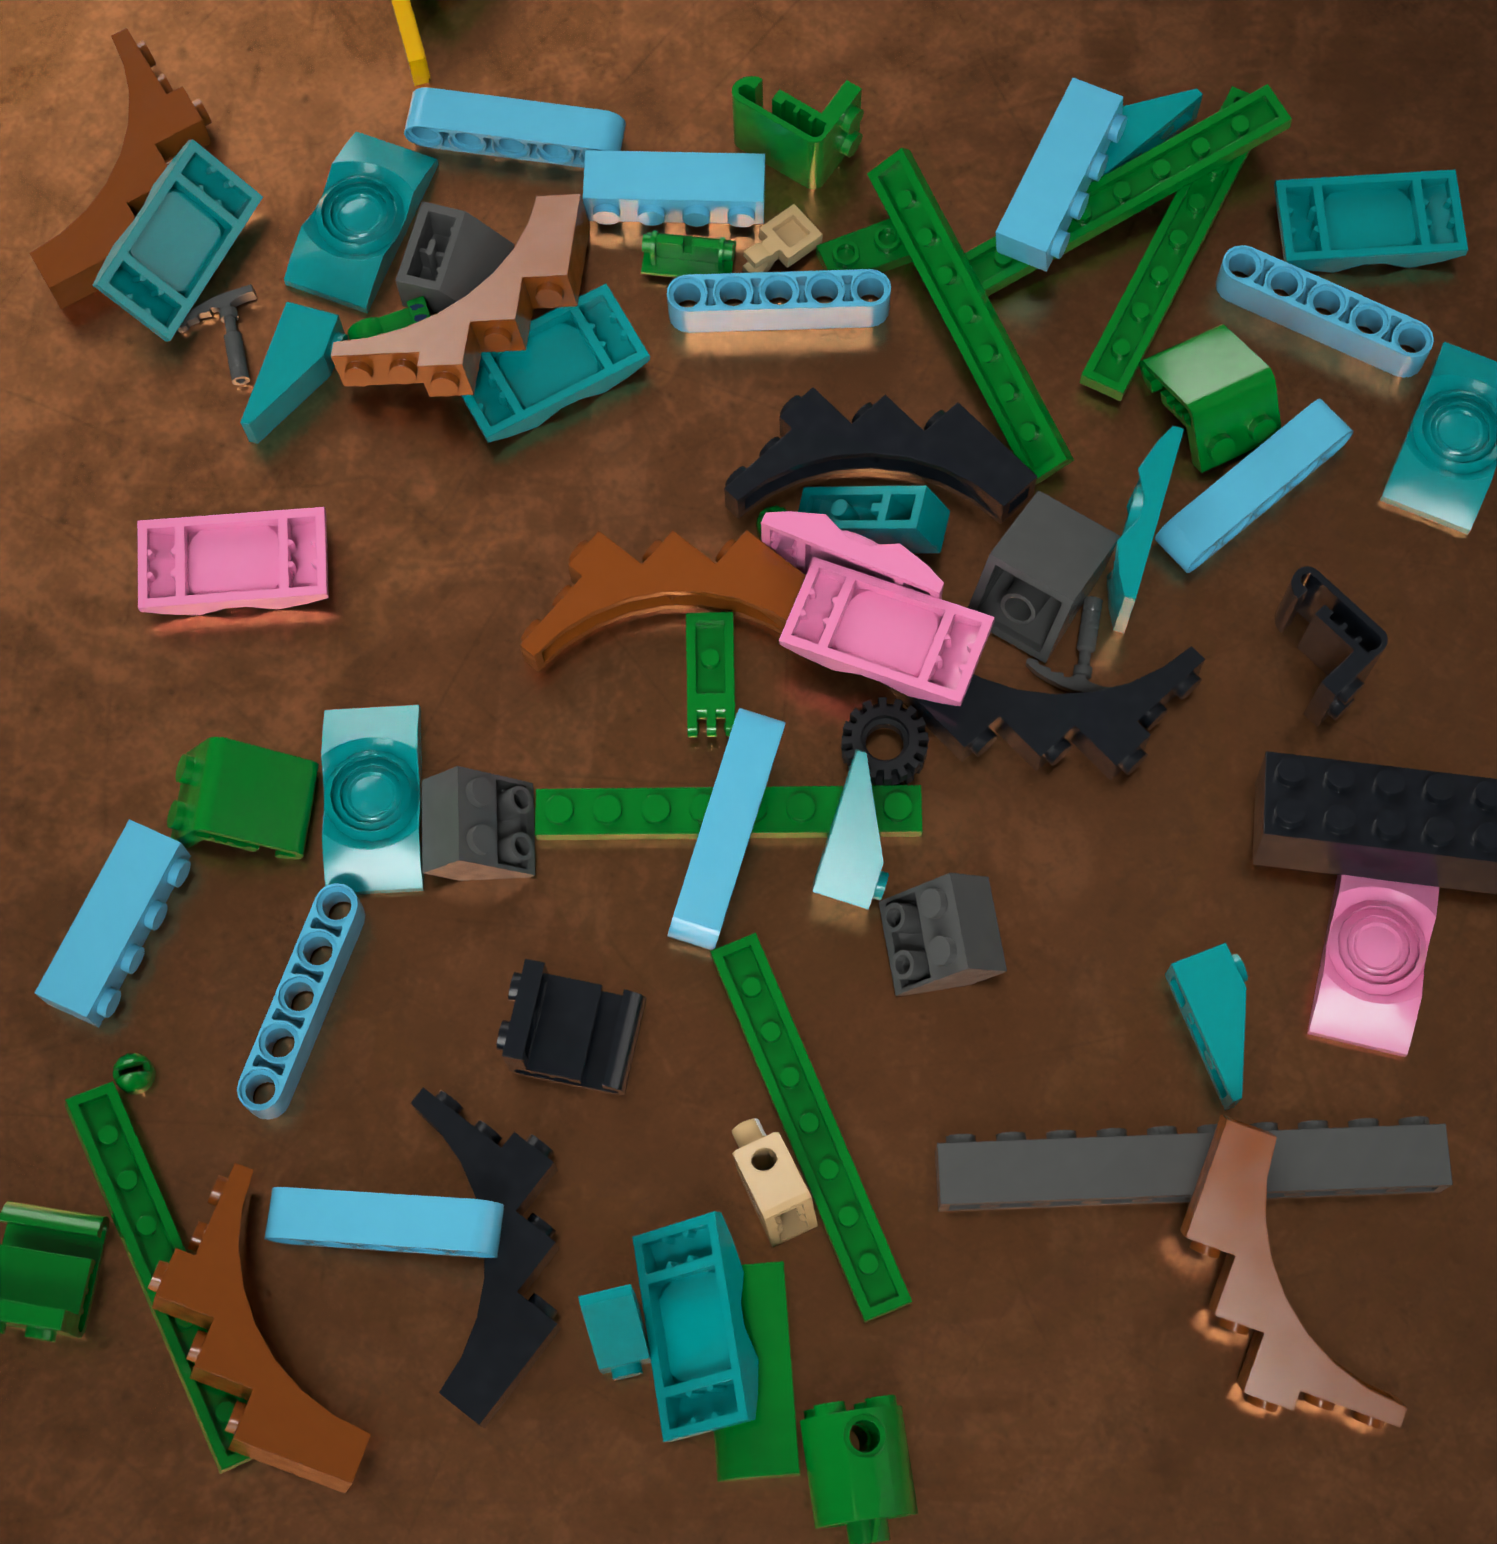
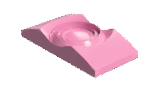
(804, 535)
(232, 561)
(886, 633)
(1373, 963)

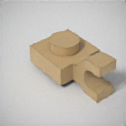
(784, 238)

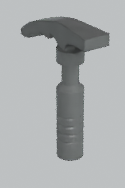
(226, 306)
(1086, 645)

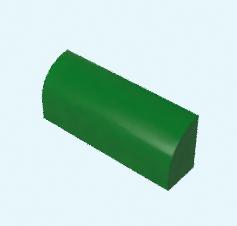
(768, 1443)

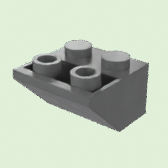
(448, 256)
(477, 826)
(942, 934)

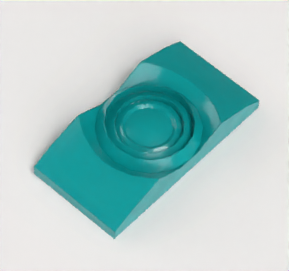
(1371, 220)
(359, 221)
(177, 240)
(566, 359)
(1450, 443)
(1140, 527)
(373, 799)
(696, 1327)

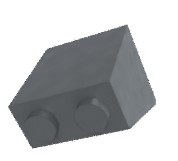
(1042, 574)

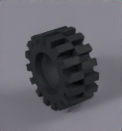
(892, 717)

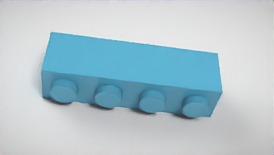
(1060, 175)
(674, 187)
(114, 924)

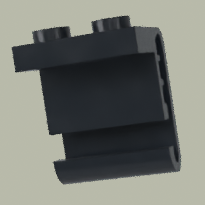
(1338, 640)
(570, 1030)

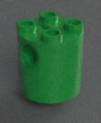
(864, 1484)

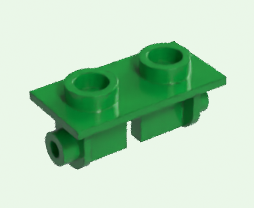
(683, 255)

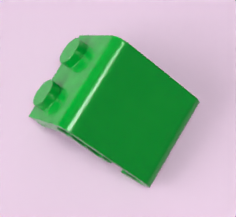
(796, 136)
(1217, 393)
(243, 797)
(49, 1269)

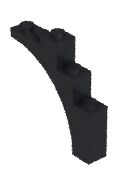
(882, 438)
(1040, 725)
(508, 1327)

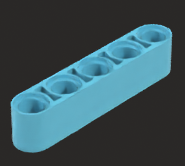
(510, 127)
(797, 287)
(1335, 330)
(1253, 485)
(726, 829)
(304, 1024)
(385, 1222)

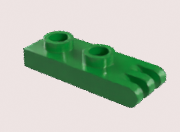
(868, 248)
(710, 671)

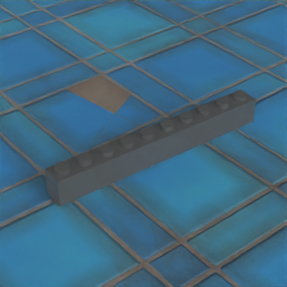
(1168, 1165)

